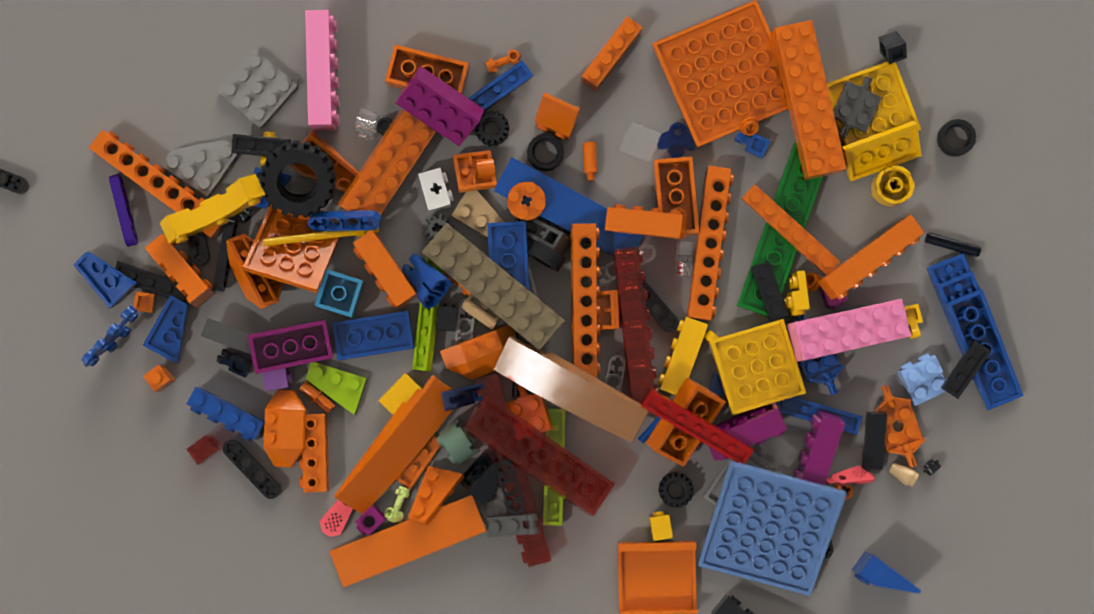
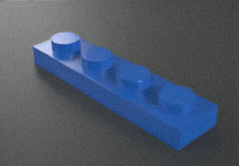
(502, 86)

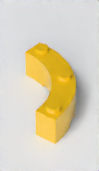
(214, 211)

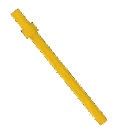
(313, 236)

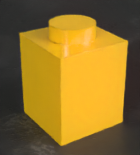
(660, 526)

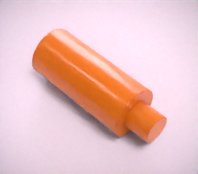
(590, 160)

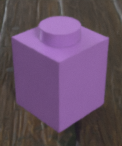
(277, 379)

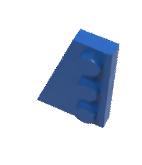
(104, 279)
(168, 329)

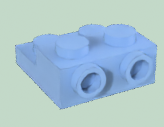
(922, 378)

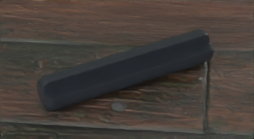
(953, 244)

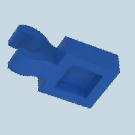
(755, 144)

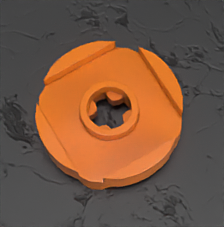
(516, 196)

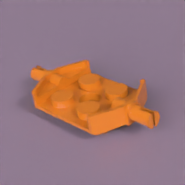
(909, 437)

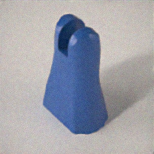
(426, 281)

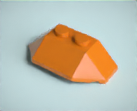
(256, 288)
(478, 354)
(284, 428)

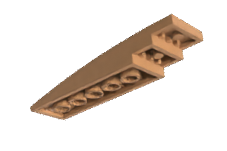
(571, 388)

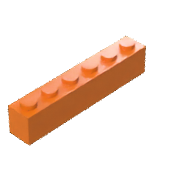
(870, 257)

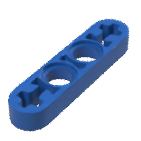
(365, 220)

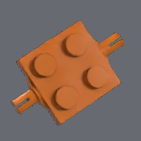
(531, 409)

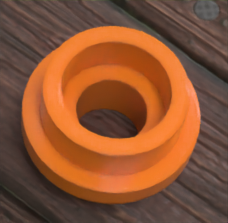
(749, 130)
(810, 277)

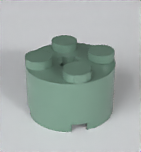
(458, 442)

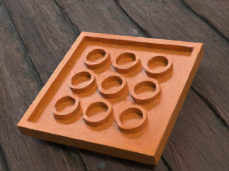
(292, 263)

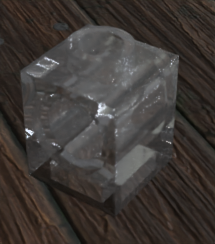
(366, 124)

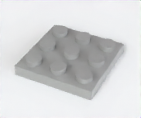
(258, 89)

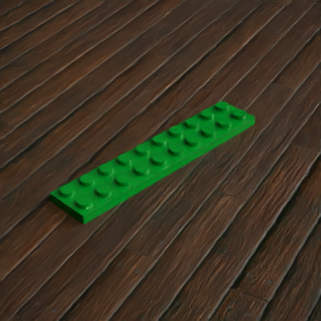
(796, 199)

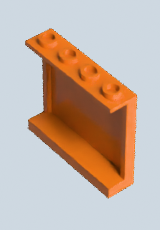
(657, 577)

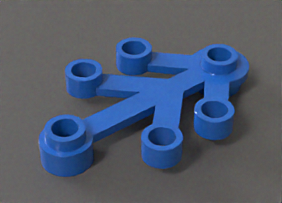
(114, 331)

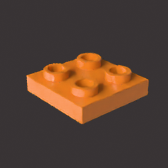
(474, 171)

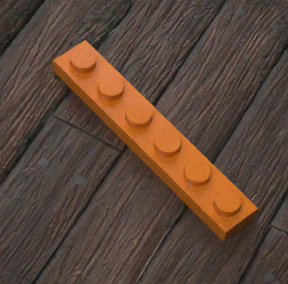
(790, 230)

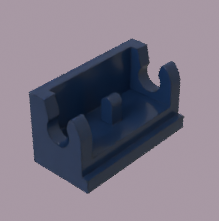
(461, 396)

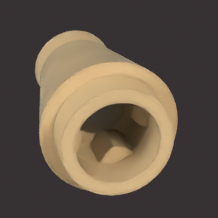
(904, 474)

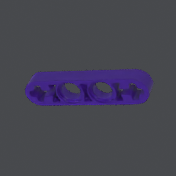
(123, 210)

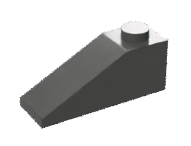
(547, 235)

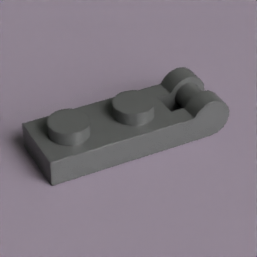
(511, 525)

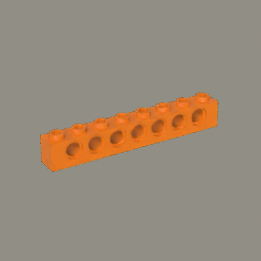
(102, 146)
(725, 178)
(578, 232)

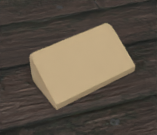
(480, 311)

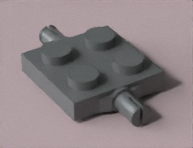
(855, 107)

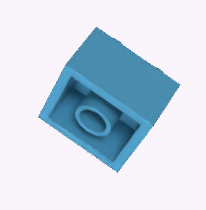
(340, 293)

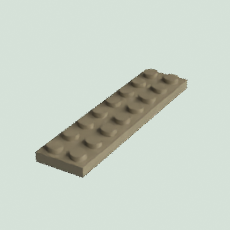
(493, 286)

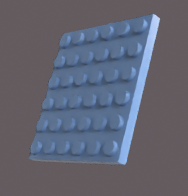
(771, 528)

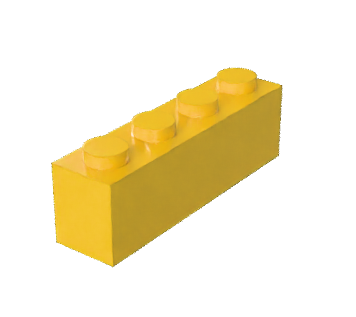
(683, 356)

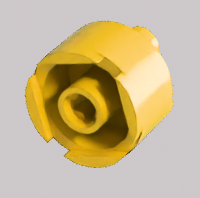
(902, 182)

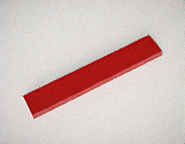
(697, 427)

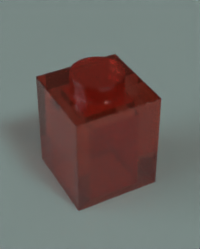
(204, 449)

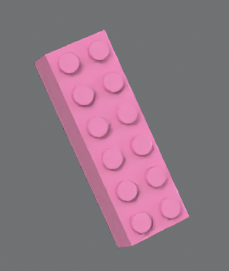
(321, 71)
(848, 330)

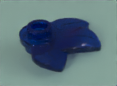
(676, 144)

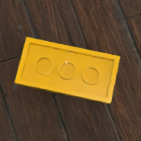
(882, 151)

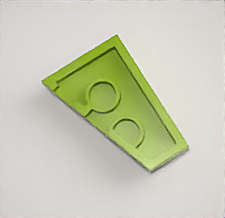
(337, 384)

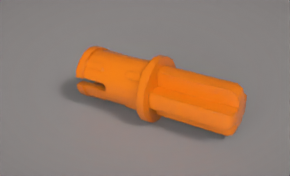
(317, 397)

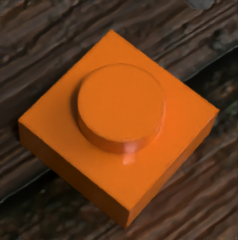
(144, 302)

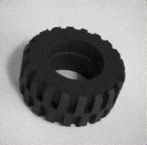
(296, 203)

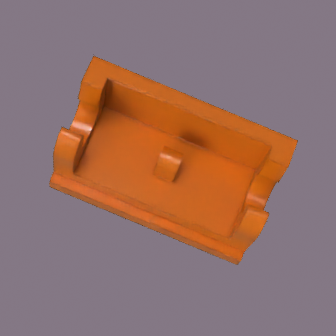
(608, 310)

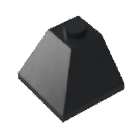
(481, 479)

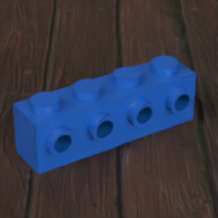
(226, 413)

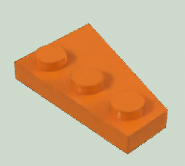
(432, 492)

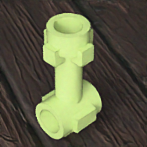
(394, 514)

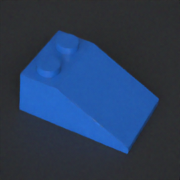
(874, 571)

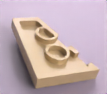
(476, 212)

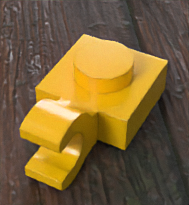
(914, 318)

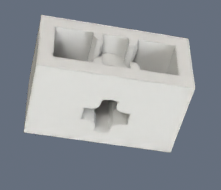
(436, 201)

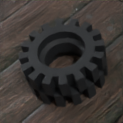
(492, 139)
(687, 489)

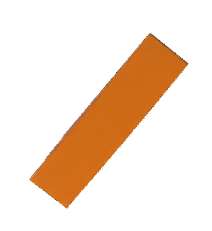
(395, 446)
(407, 541)

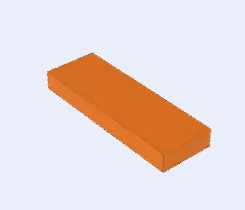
(419, 463)

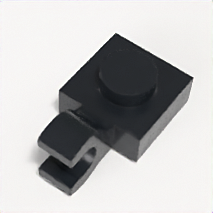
(237, 364)

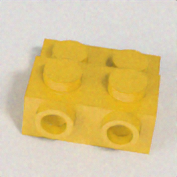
(797, 300)

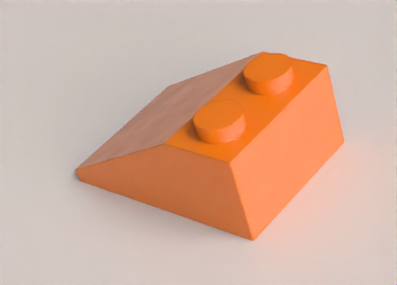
(556, 117)

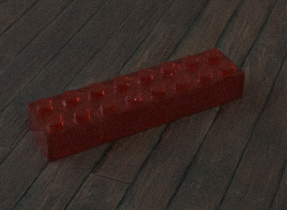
(634, 322)
(538, 455)

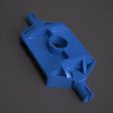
(823, 370)

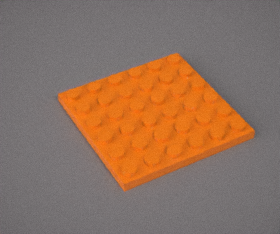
(723, 72)

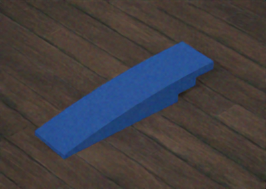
(565, 206)
(972, 320)

